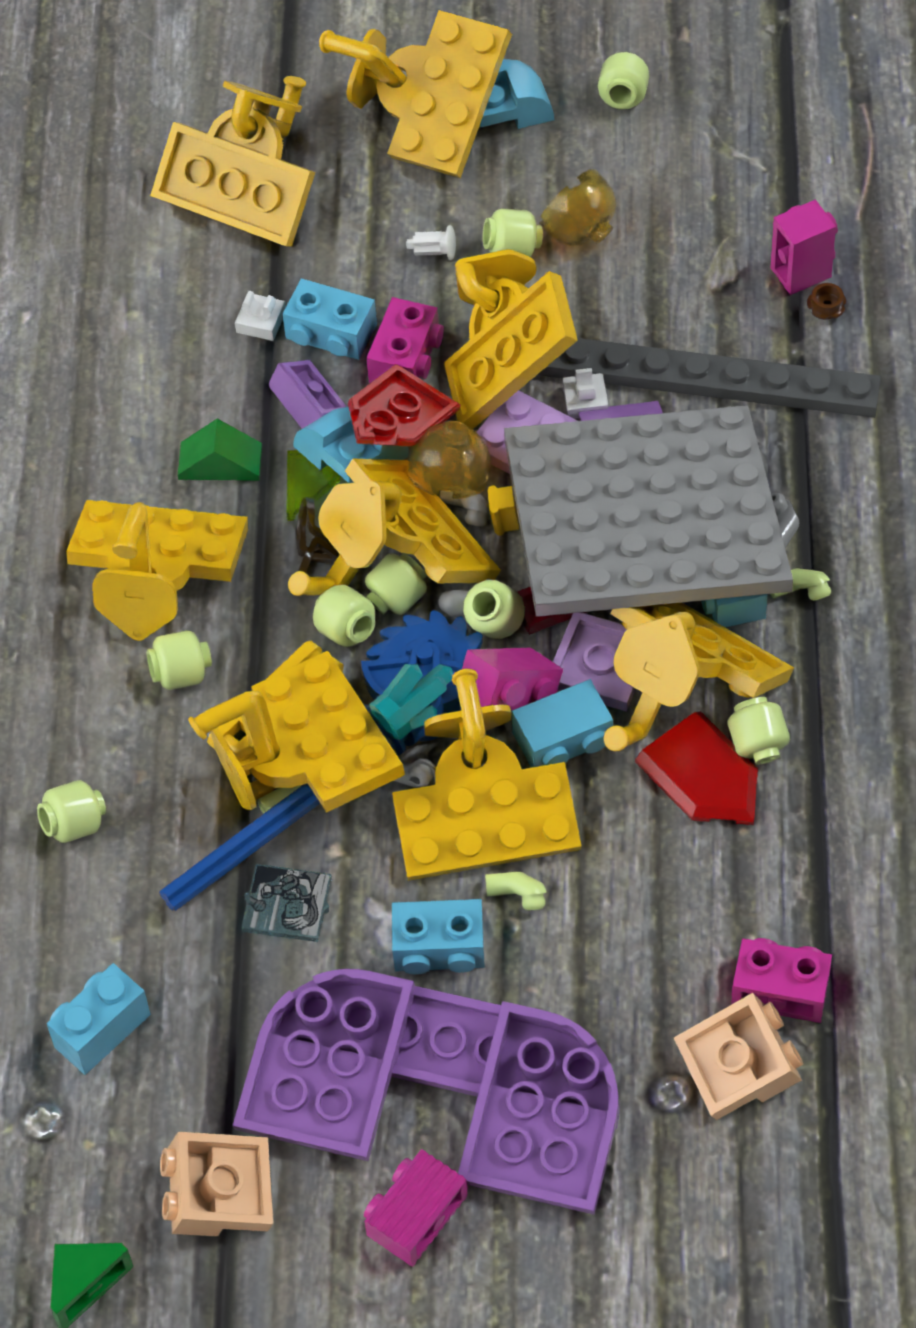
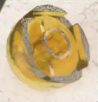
(581, 212)
(450, 460)

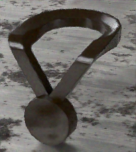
(307, 514)
(330, 556)

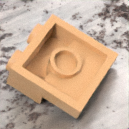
(739, 1056)
(217, 1183)

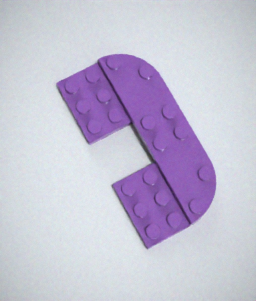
(538, 1080)

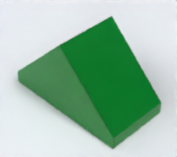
(220, 454)
(83, 1276)

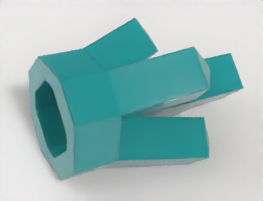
(408, 697)

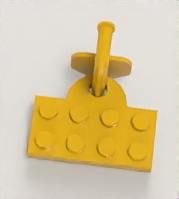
(443, 88)
(238, 166)
(510, 330)
(392, 512)
(151, 558)
(670, 649)
(300, 732)
(485, 812)

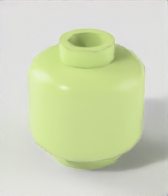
(623, 80)
(512, 231)
(396, 584)
(493, 609)
(344, 615)
(178, 660)
(758, 730)
(71, 811)

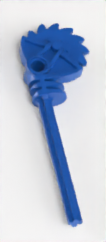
(415, 643)

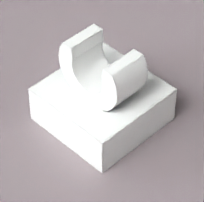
(260, 316)
(584, 392)

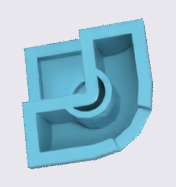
(517, 97)
(334, 444)

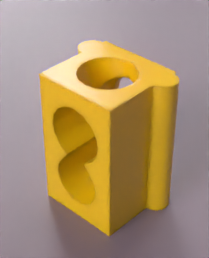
(503, 509)

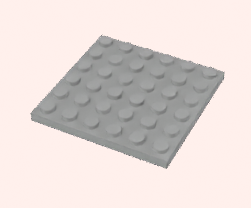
(645, 511)

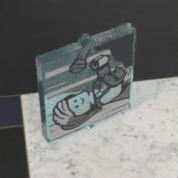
(286, 902)

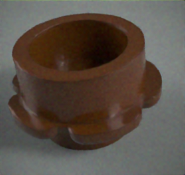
(827, 294)

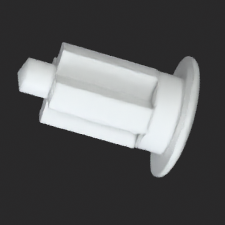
(434, 243)

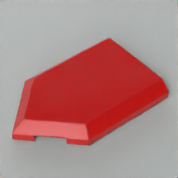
(398, 409)
(702, 771)

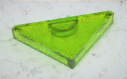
(306, 481)

